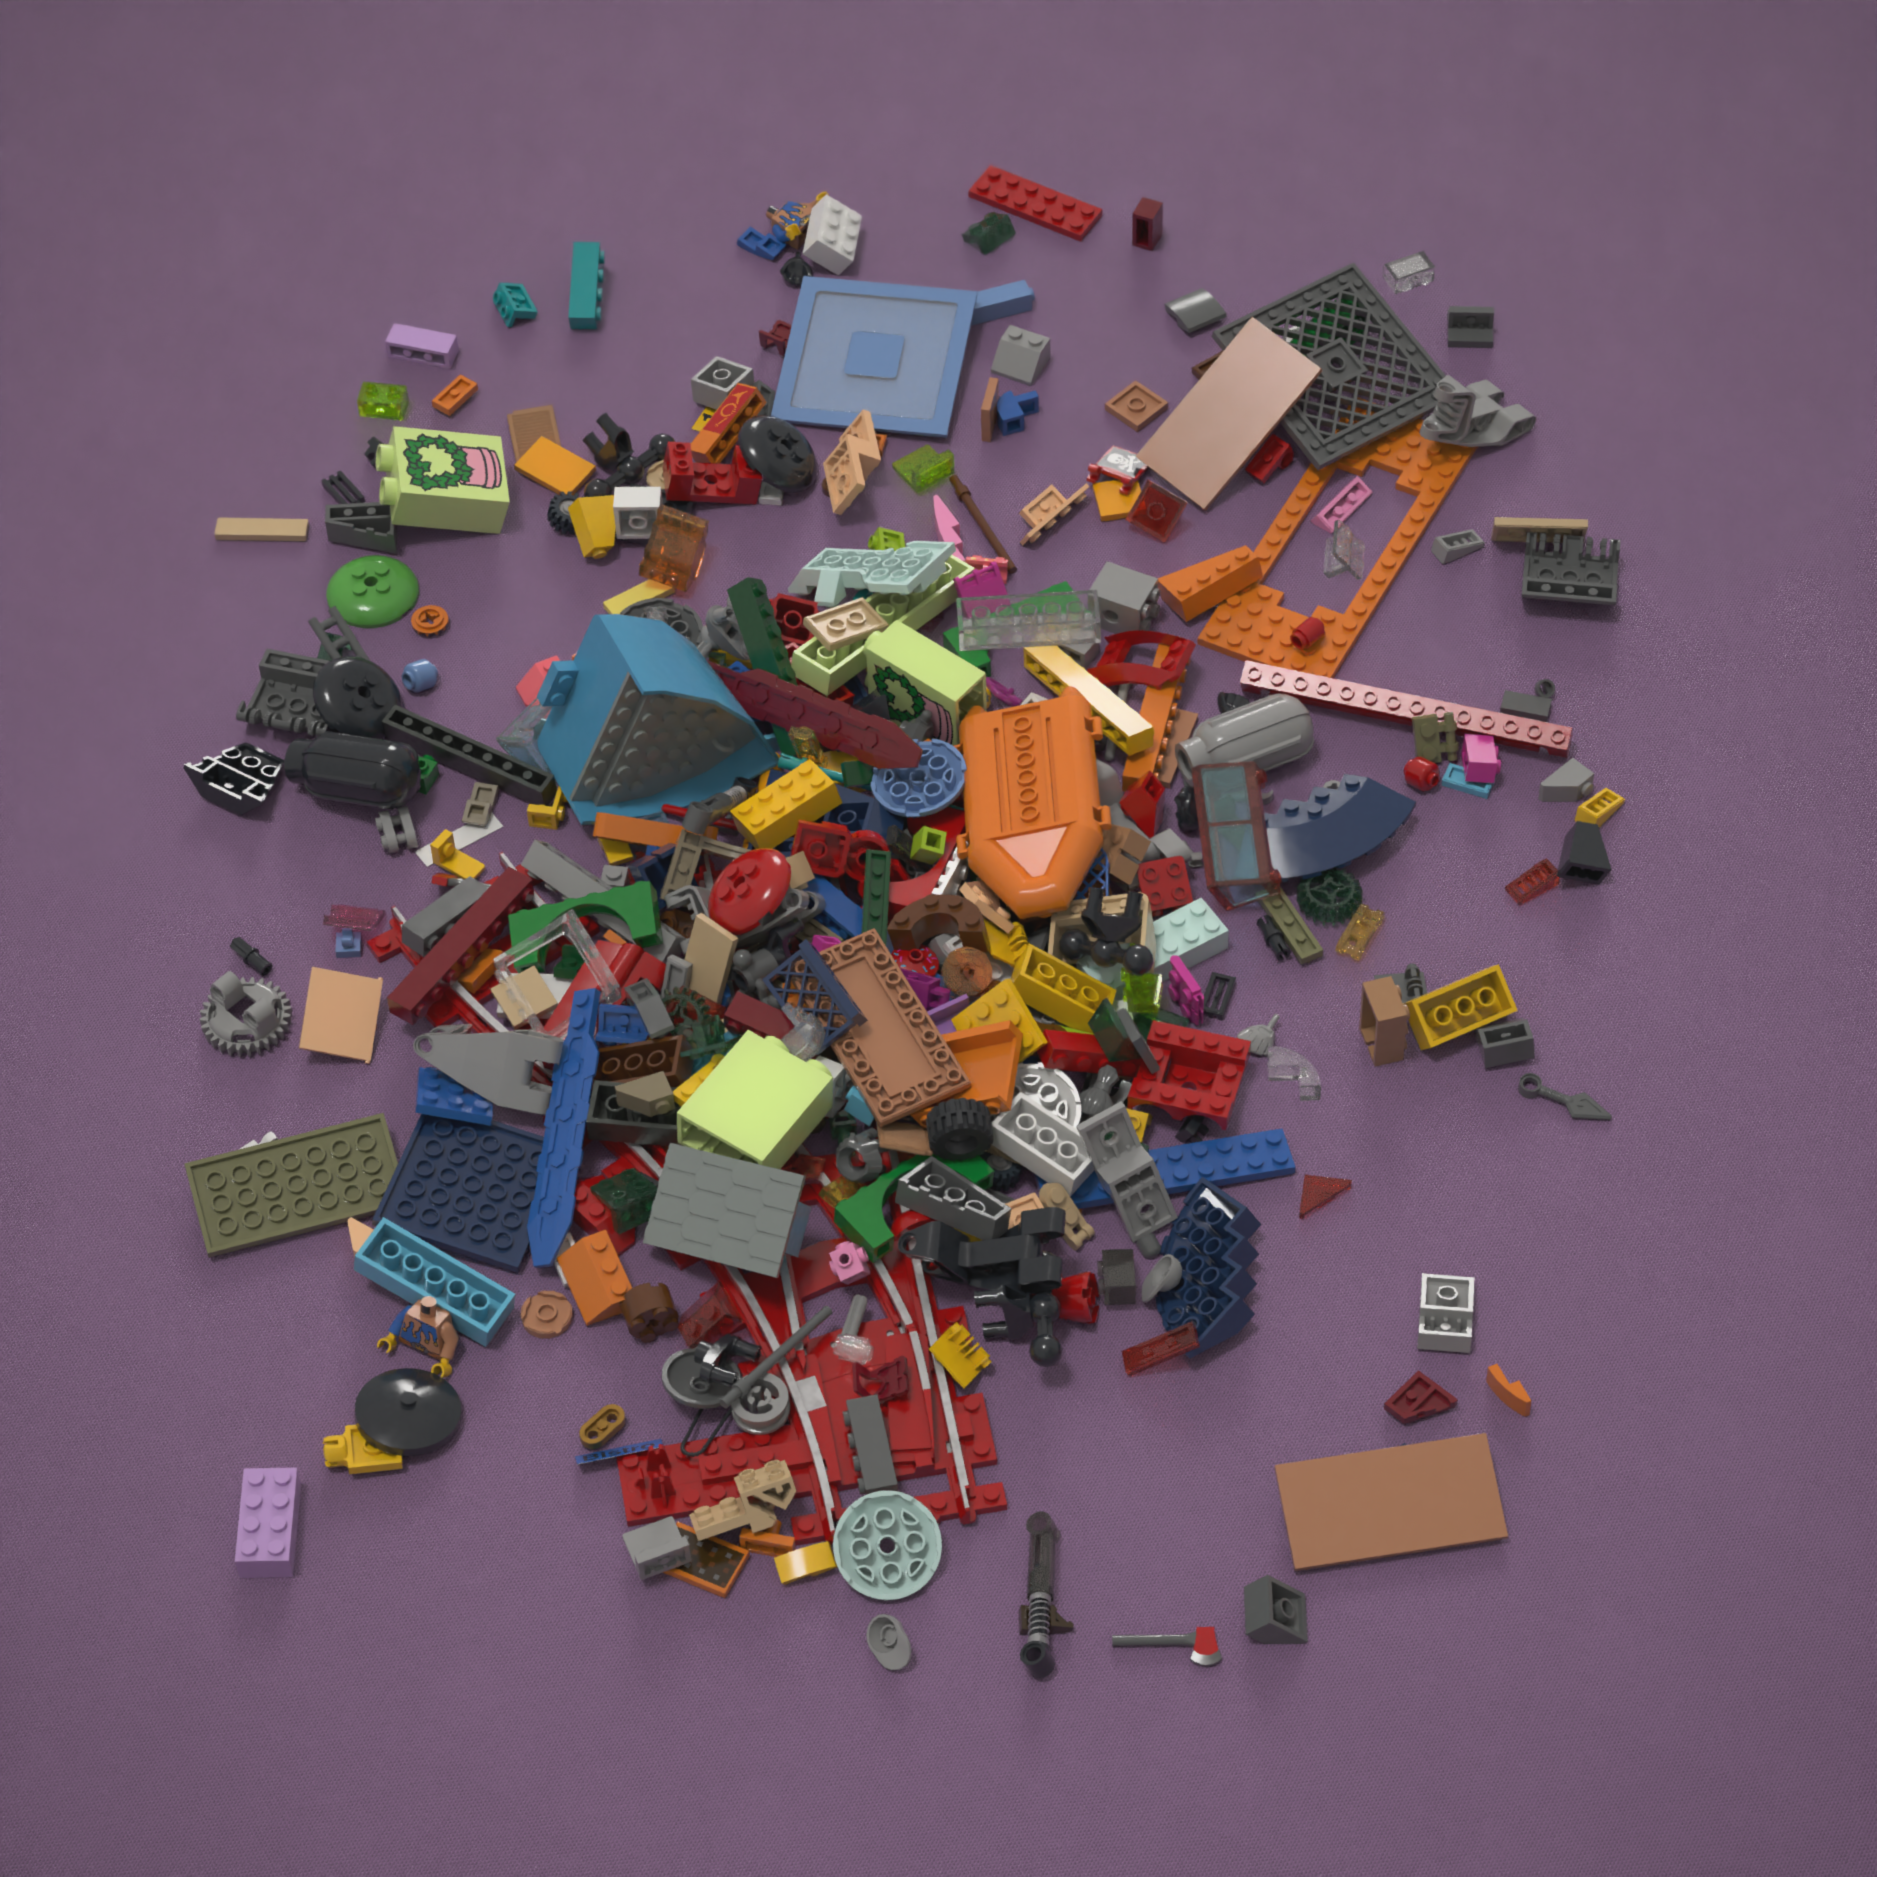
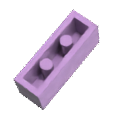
(421, 346)

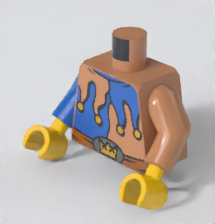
(792, 221)
(427, 1330)

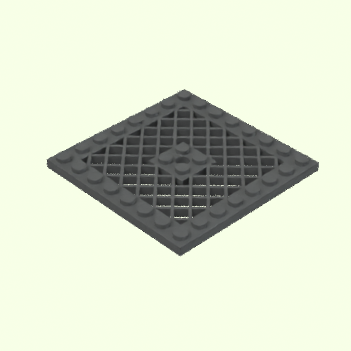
(1352, 285)

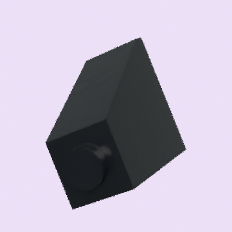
(1584, 855)

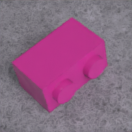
(1480, 758)

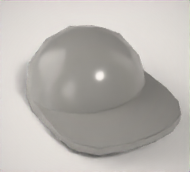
(1162, 1277)
(889, 1642)

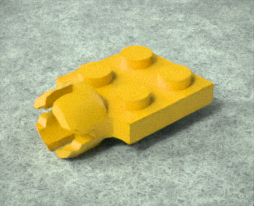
(357, 1454)

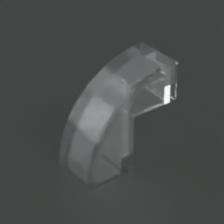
(1289, 1066)

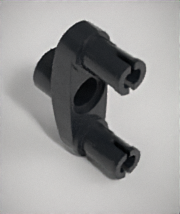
(715, 1357)

